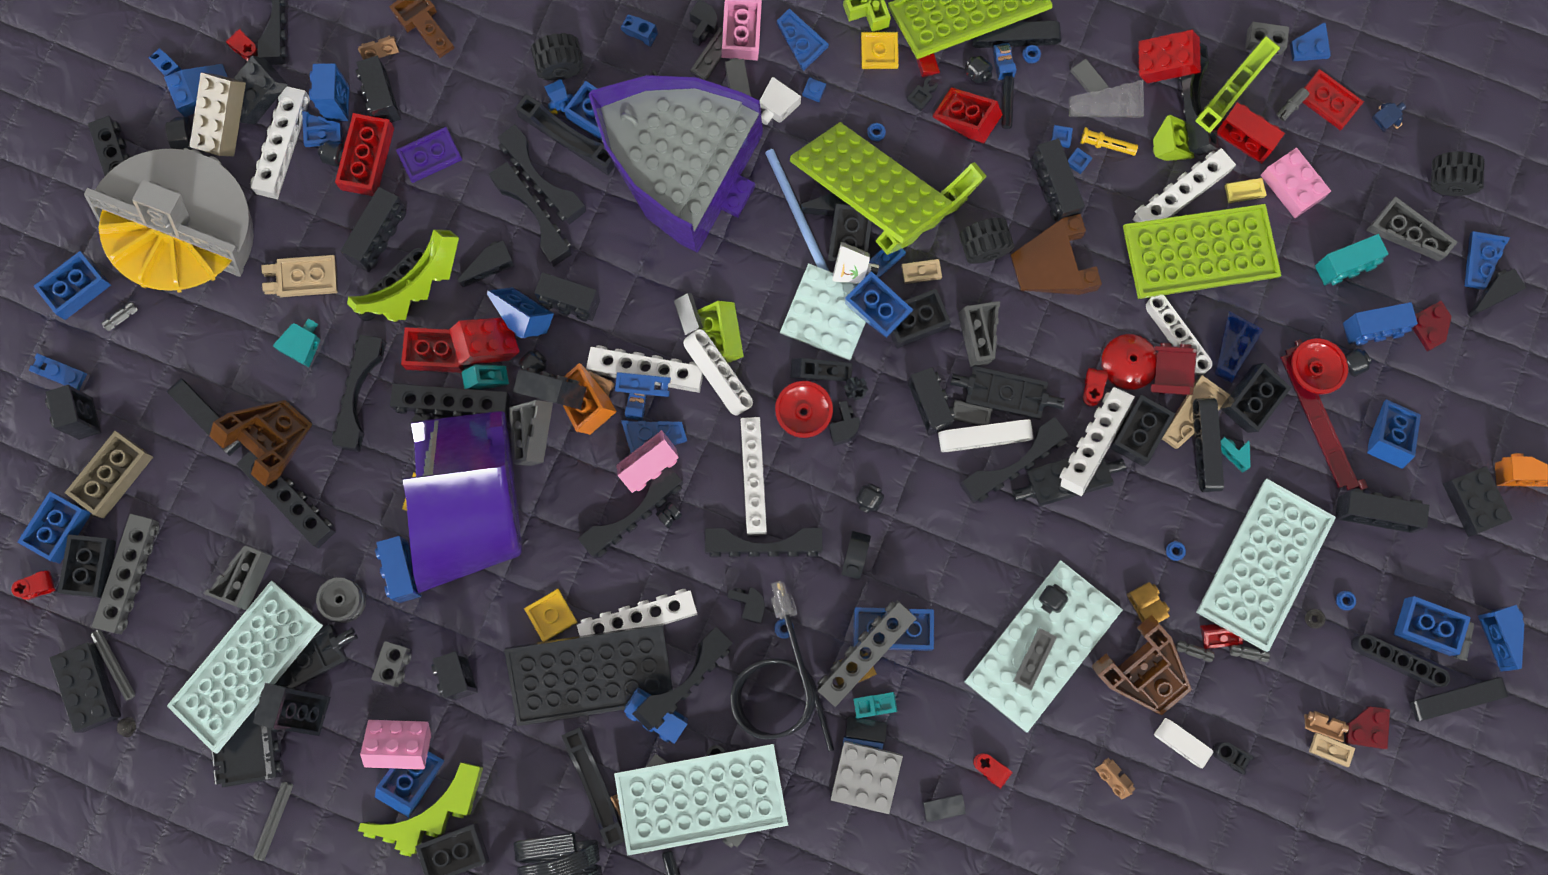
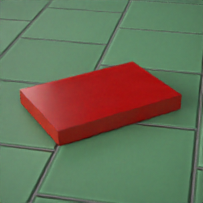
(1331, 99)

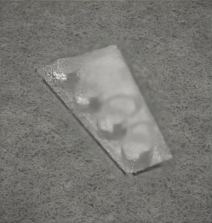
(1118, 101)

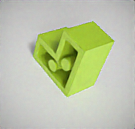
(874, 10)

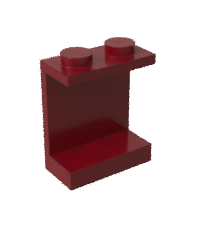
(1175, 369)

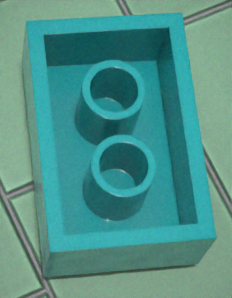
(1352, 260)

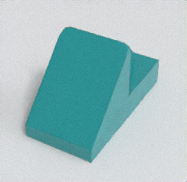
(1239, 457)

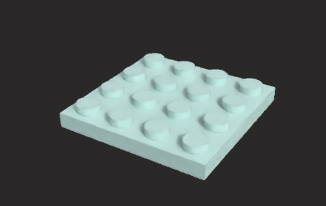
(821, 316)

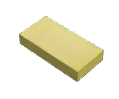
(1245, 190)

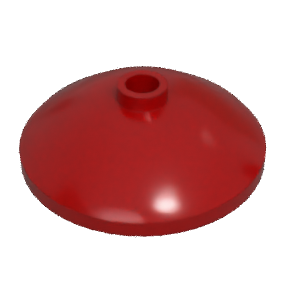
(1327, 360)
(1123, 371)
(805, 396)

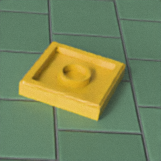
(879, 50)
(550, 615)

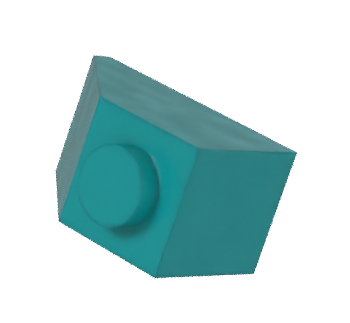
(484, 377)

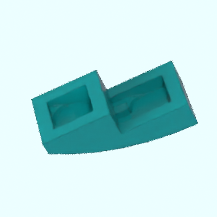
(875, 705)

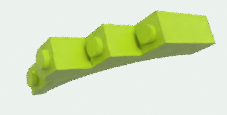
(1237, 84)
(956, 192)
(416, 284)
(409, 833)

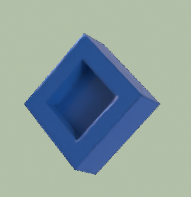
(814, 89)
(1064, 135)
(1079, 160)

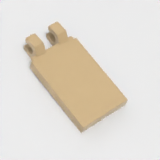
(302, 276)

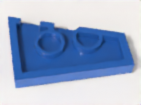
(801, 39)
(1482, 257)
(640, 432)

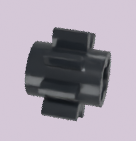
(855, 388)

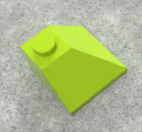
(1172, 140)

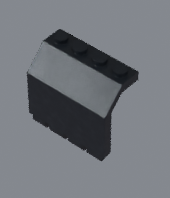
(248, 755)

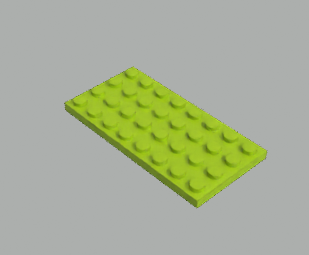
(944, 23)
(871, 182)
(1201, 251)

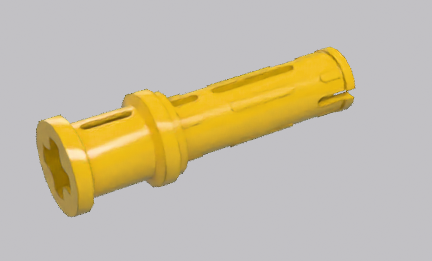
(1100, 137)

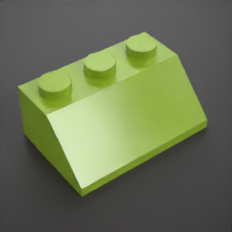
(722, 327)

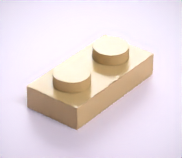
(921, 271)
(1331, 750)

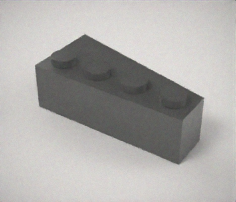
(1411, 230)

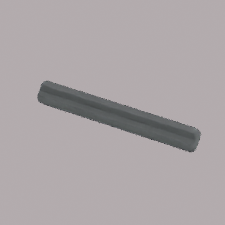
(113, 665)
(273, 821)

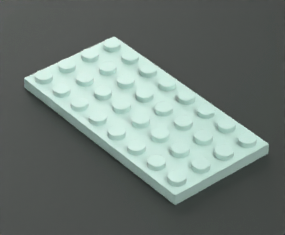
(1266, 565)
(1077, 632)
(235, 672)
(700, 799)

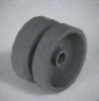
(329, 600)

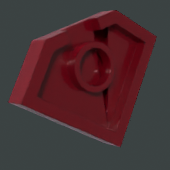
(1433, 325)
(1369, 728)

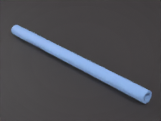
(796, 210)

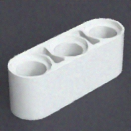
(1183, 743)

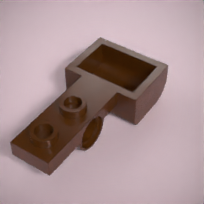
(418, 14)

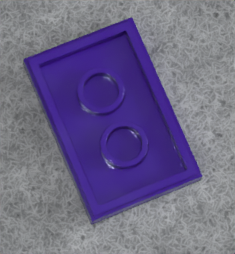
(429, 154)

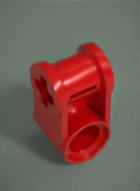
(242, 45)
(1094, 383)
(36, 585)
(994, 771)

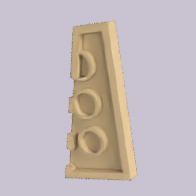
(1182, 424)

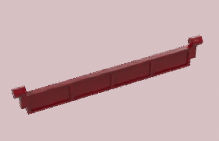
(1323, 430)

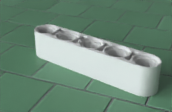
(1177, 325)
(718, 372)
(985, 435)

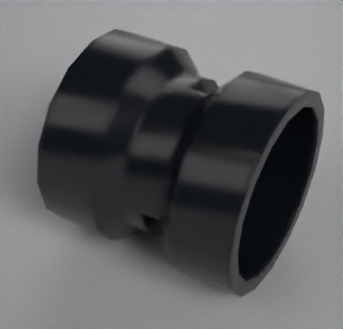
(669, 515)

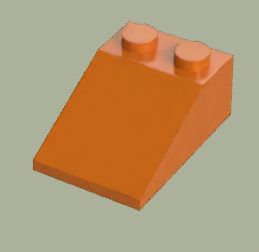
(595, 406)
(1521, 471)

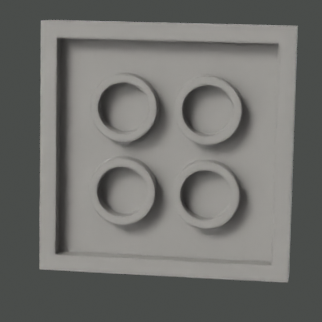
(866, 777)

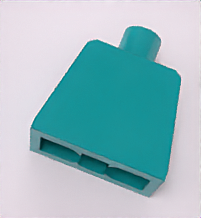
(299, 342)

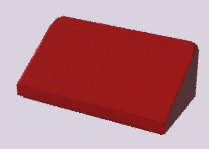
(928, 65)
(1217, 636)

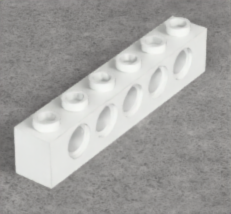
(1217, 160)
(272, 186)
(600, 353)
(1115, 400)
(753, 476)
(686, 610)

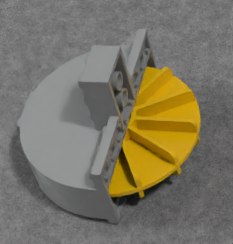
(172, 219)

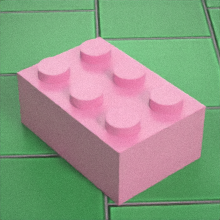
(741, 29)
(1295, 183)
(647, 462)
(396, 744)

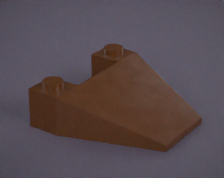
(1049, 262)
(266, 430)
(1151, 674)

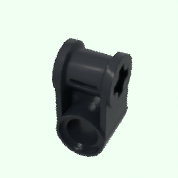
(1235, 757)

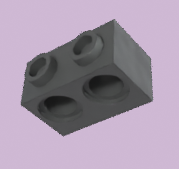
(1261, 30)
(386, 662)

